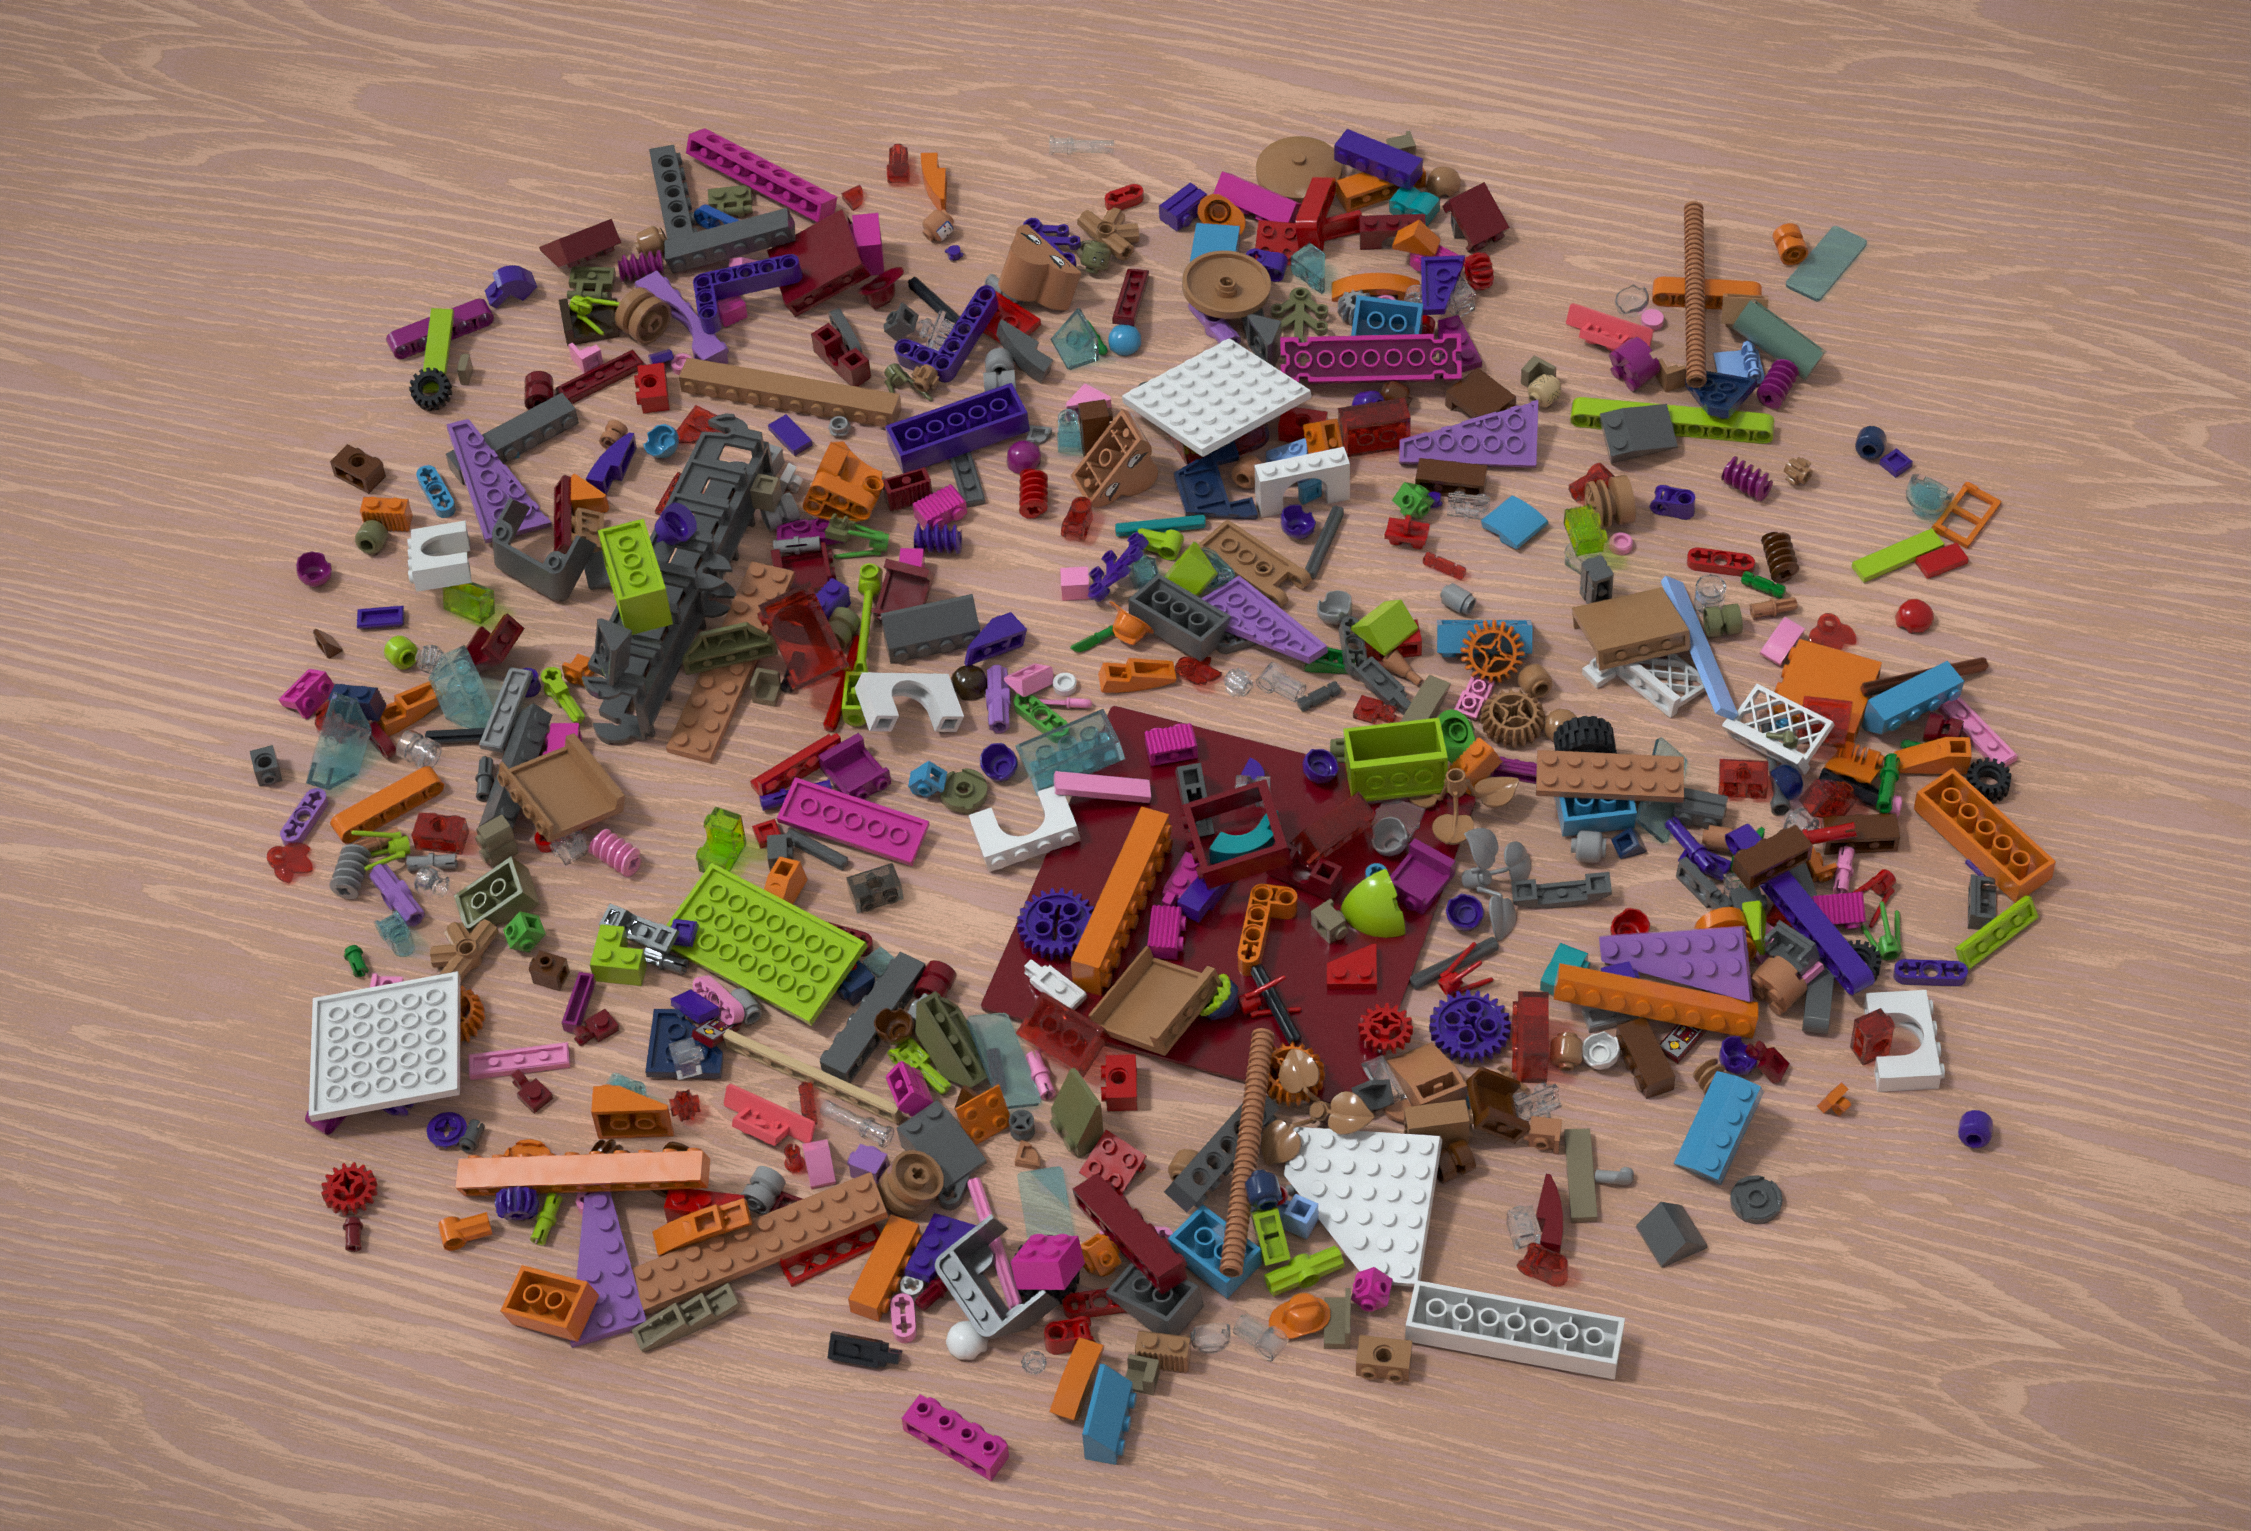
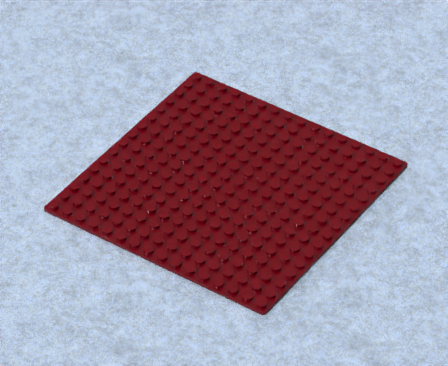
(1292, 945)

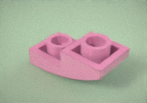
(1781, 641)
(1474, 697)

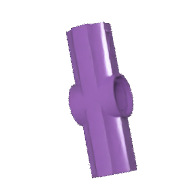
(1215, 327)
(998, 699)
(396, 894)

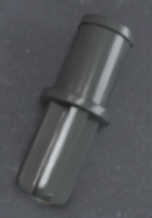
(484, 778)
(665, 961)

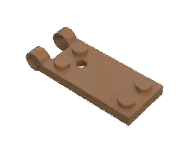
(1249, 556)

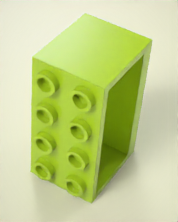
(635, 576)
(1396, 759)

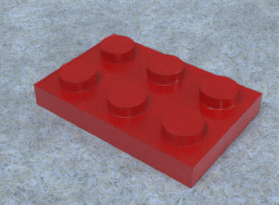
(1012, 314)

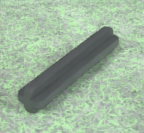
(818, 850)

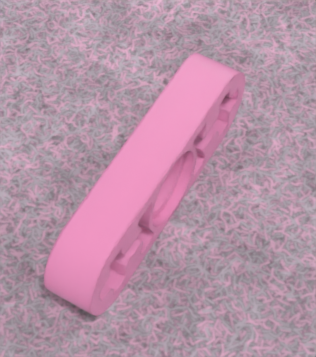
(730, 1008)

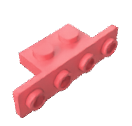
(1604, 328)
(766, 1119)

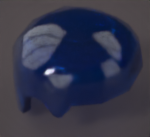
(1788, 780)

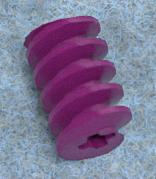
(640, 266)
(1777, 383)
(1747, 480)

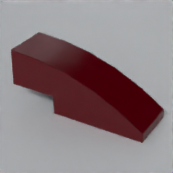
(1550, 1216)

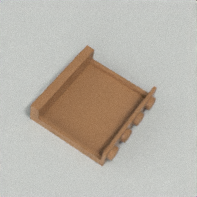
(1632, 628)
(563, 790)
(1154, 1002)

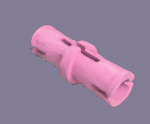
(1844, 870)
(1040, 1075)

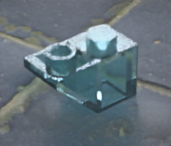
(1310, 266)
(1143, 571)

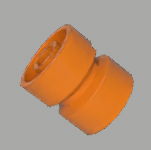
(1790, 244)

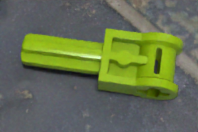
(559, 691)
(916, 1057)

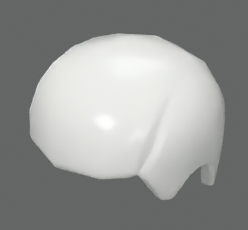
(1601, 1050)
(965, 1341)

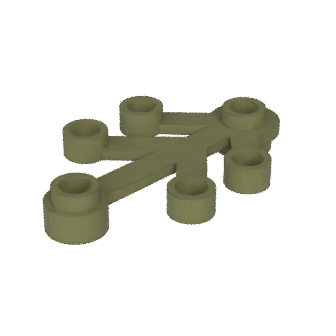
(1301, 298)

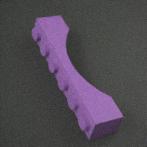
(704, 345)

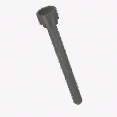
(1779, 804)

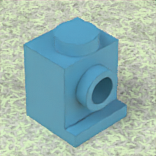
(922, 784)

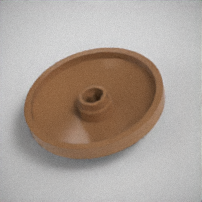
(1292, 162)
(1226, 284)

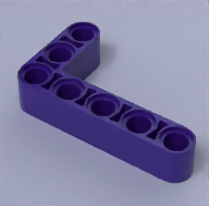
(741, 280)
(964, 344)

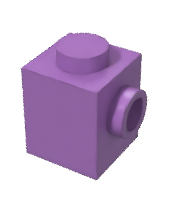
(867, 1160)

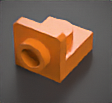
(576, 669)
(1817, 870)

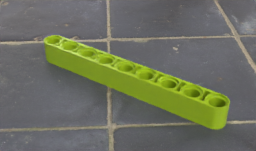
(1686, 420)

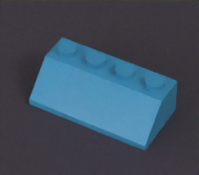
(1451, 633)
(1912, 698)
(1719, 1126)

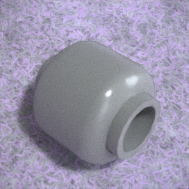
(999, 360)
(1589, 846)

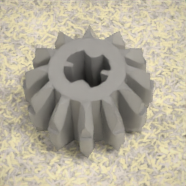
(1347, 303)

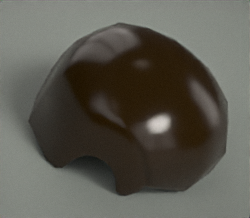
(969, 682)

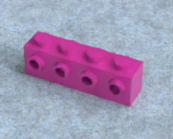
(1257, 199)
(955, 1437)

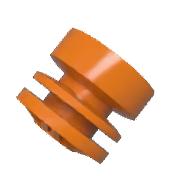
(1728, 918)

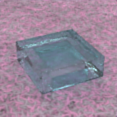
(878, 961)

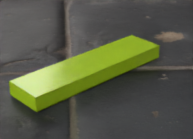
(438, 343)
(1896, 555)
(1997, 932)

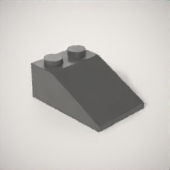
(1637, 431)
(942, 1138)
(1158, 1312)

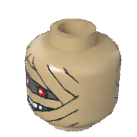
(1545, 390)

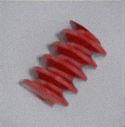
(1033, 493)

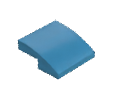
(1514, 522)

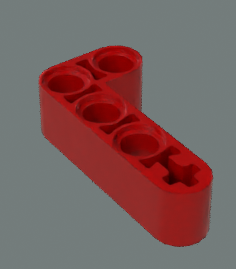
(1314, 211)

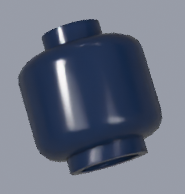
(1870, 442)
(1263, 1190)

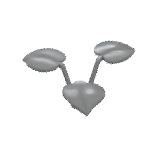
(1483, 849)

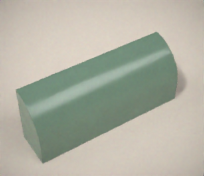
(1778, 338)

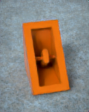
(1417, 239)
(587, 496)

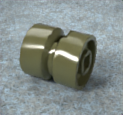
(1722, 620)
(844, 625)

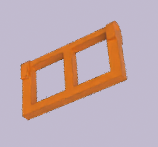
(1953, 507)

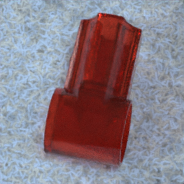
(898, 165)
(1596, 472)

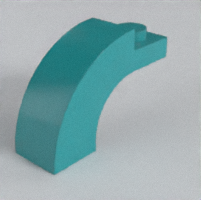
(1232, 846)

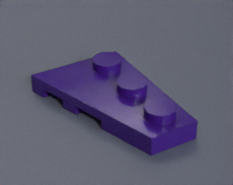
(1438, 281)

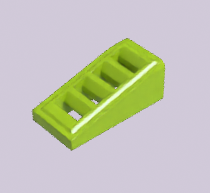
(1756, 922)

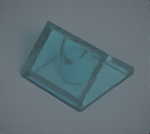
(1076, 341)

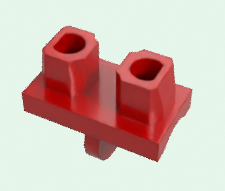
(1407, 531)

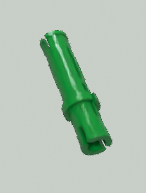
(1889, 776)

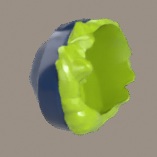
(1223, 1002)

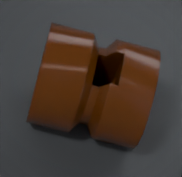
(1455, 1160)

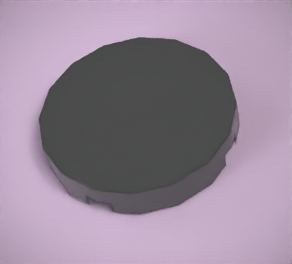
(1756, 1199)

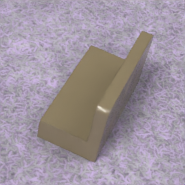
(1338, 1328)

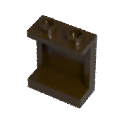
(579, 332)

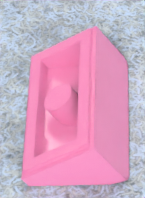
(1030, 679)

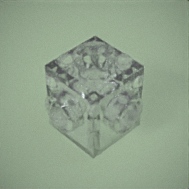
(570, 847)

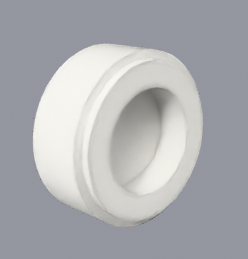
(1064, 684)

